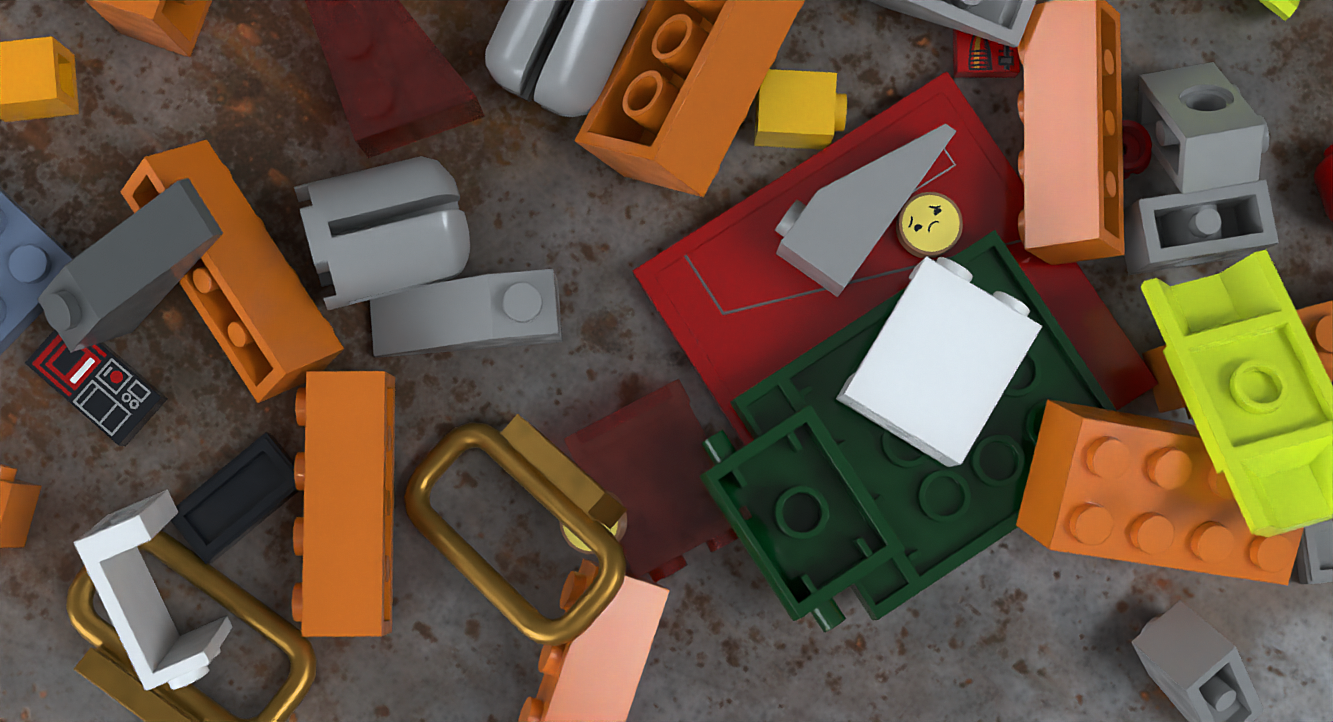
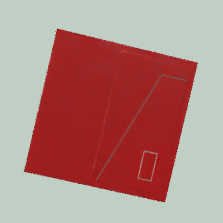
(751, 312)

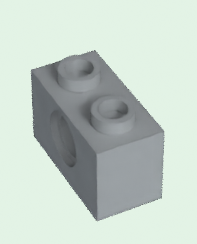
(1201, 127)
(1198, 227)

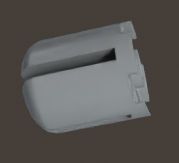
(560, 50)
(385, 229)

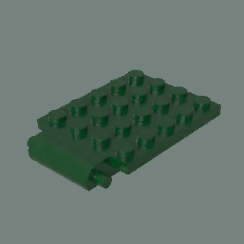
(860, 506)

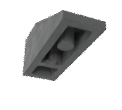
(130, 269)

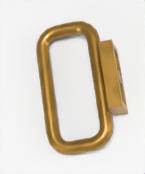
(559, 487)
(114, 673)

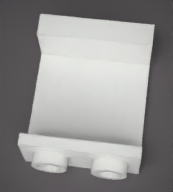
(941, 361)
(135, 602)

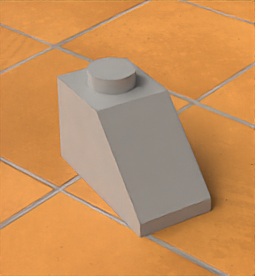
(1197, 668)

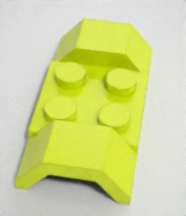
(1252, 390)

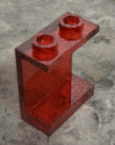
(653, 464)

